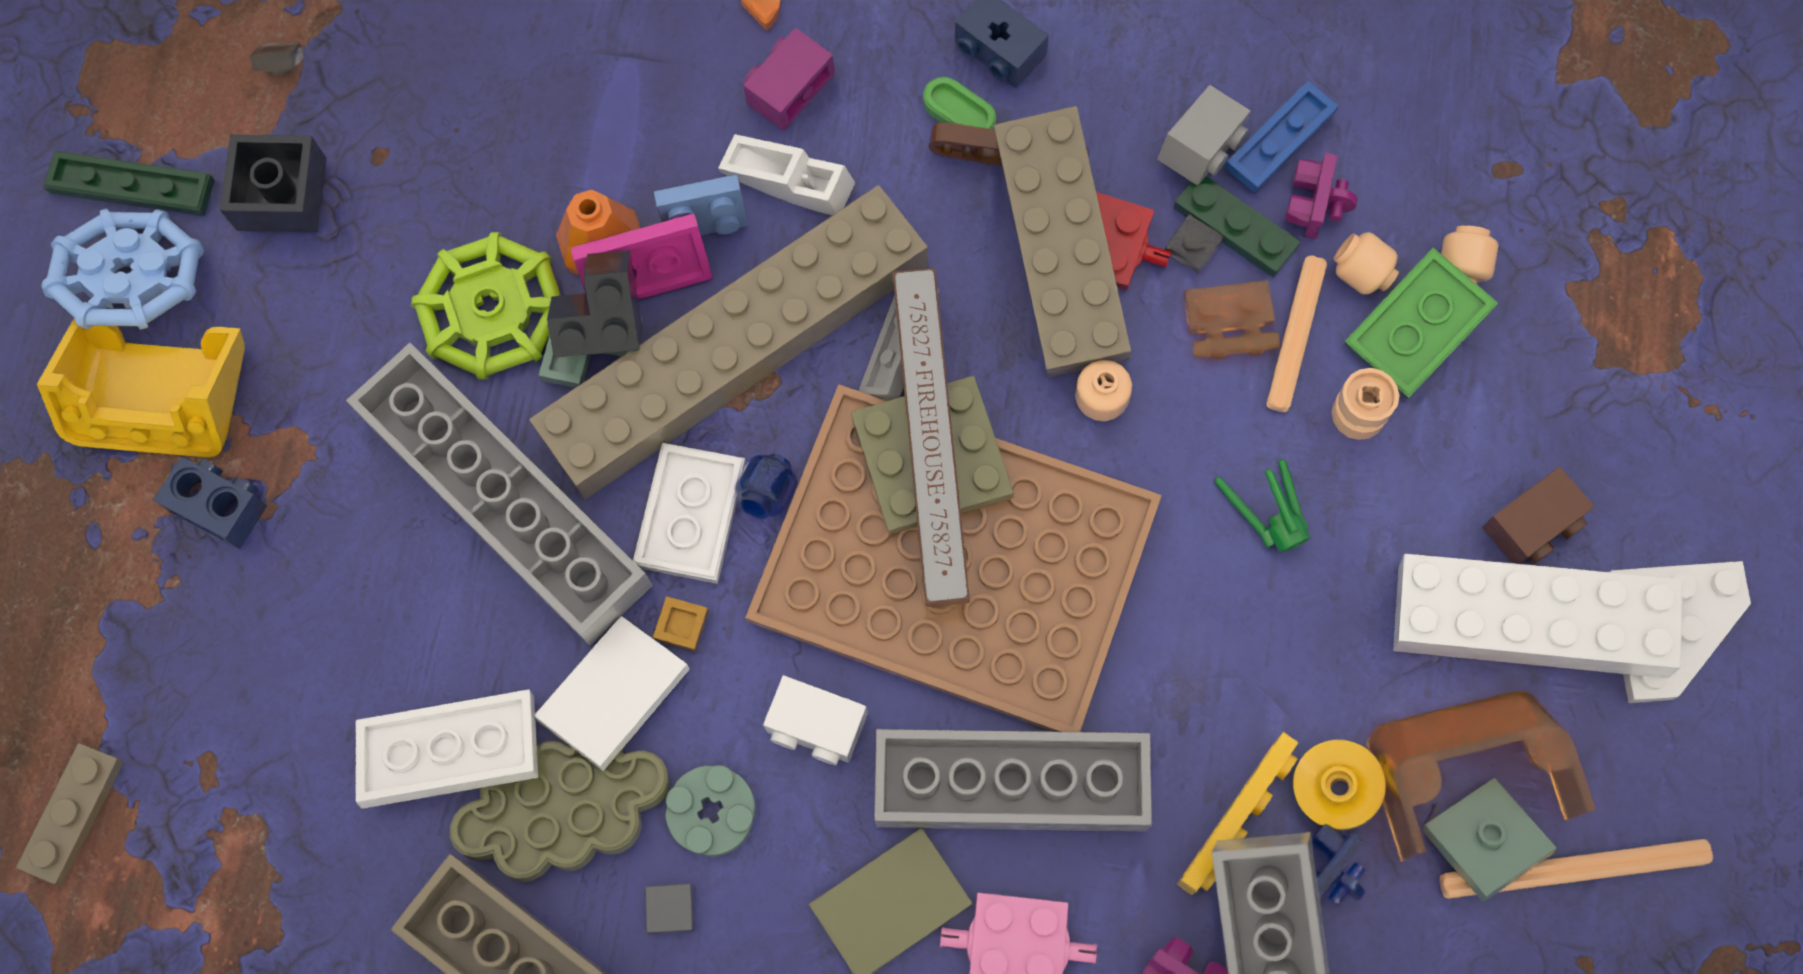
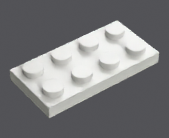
(446, 749)

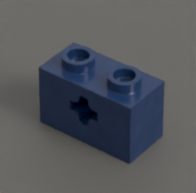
(1001, 40)

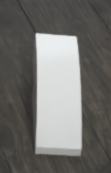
(788, 174)

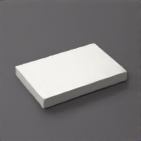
(689, 513)
(612, 693)

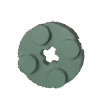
(735, 818)

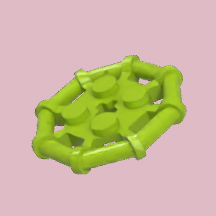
(467, 294)

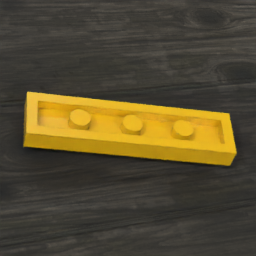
(1252, 800)

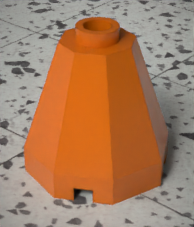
(592, 218)

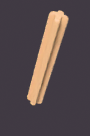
(1296, 334)

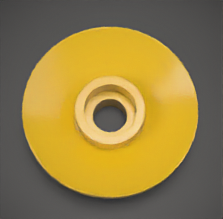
(1336, 762)

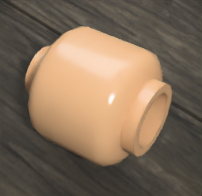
(1471, 252)
(1366, 263)
(1103, 390)

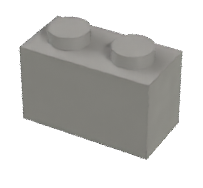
(1204, 136)

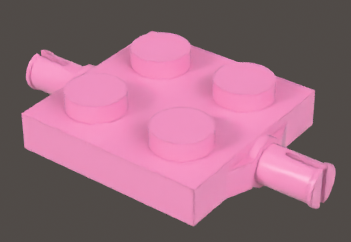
(1018, 937)

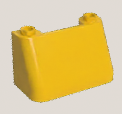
(142, 393)

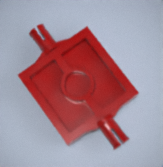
(1127, 237)

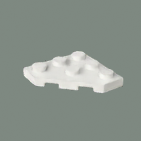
(1711, 605)

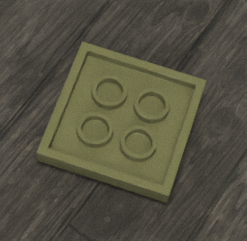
(886, 450)

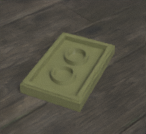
(890, 904)

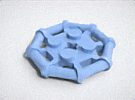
(118, 250)

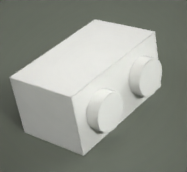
(815, 720)

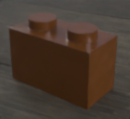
(1538, 517)

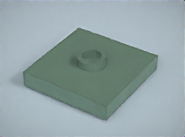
(1489, 839)

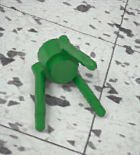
(1289, 526)

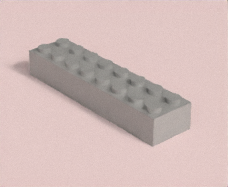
(500, 494)

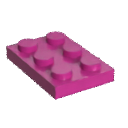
(661, 254)

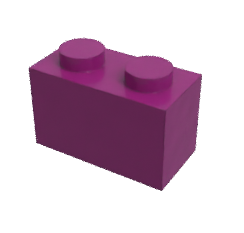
(788, 78)

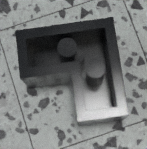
(604, 316)

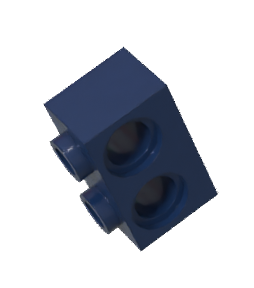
(208, 506)

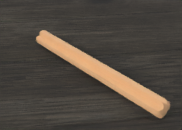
(1596, 866)

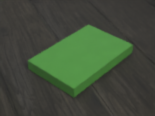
(1421, 322)

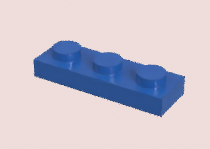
(1281, 137)

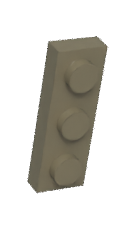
(69, 814)

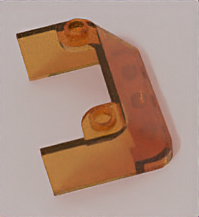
(1414, 744)

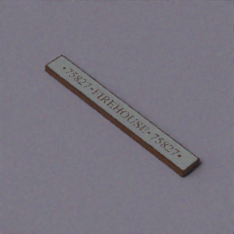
(930, 438)

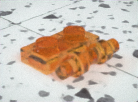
(1231, 308)

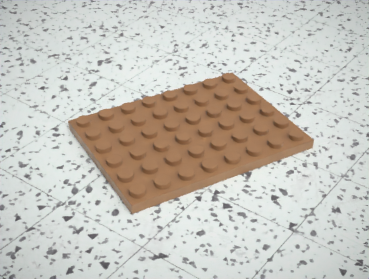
(1039, 566)

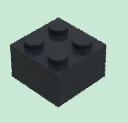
(273, 183)

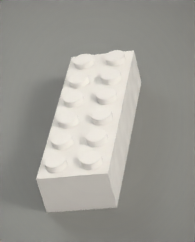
(1539, 615)

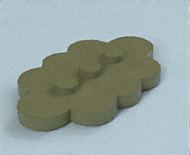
(561, 813)

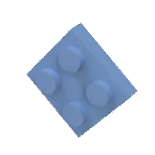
(714, 202)

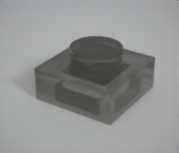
(277, 57)
(1194, 244)

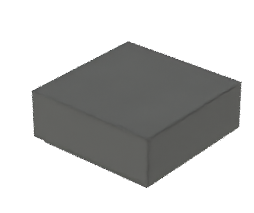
(669, 908)

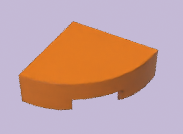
(763, 11)

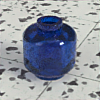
(765, 485)

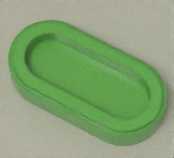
(954, 103)

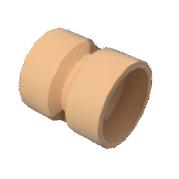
(1365, 403)

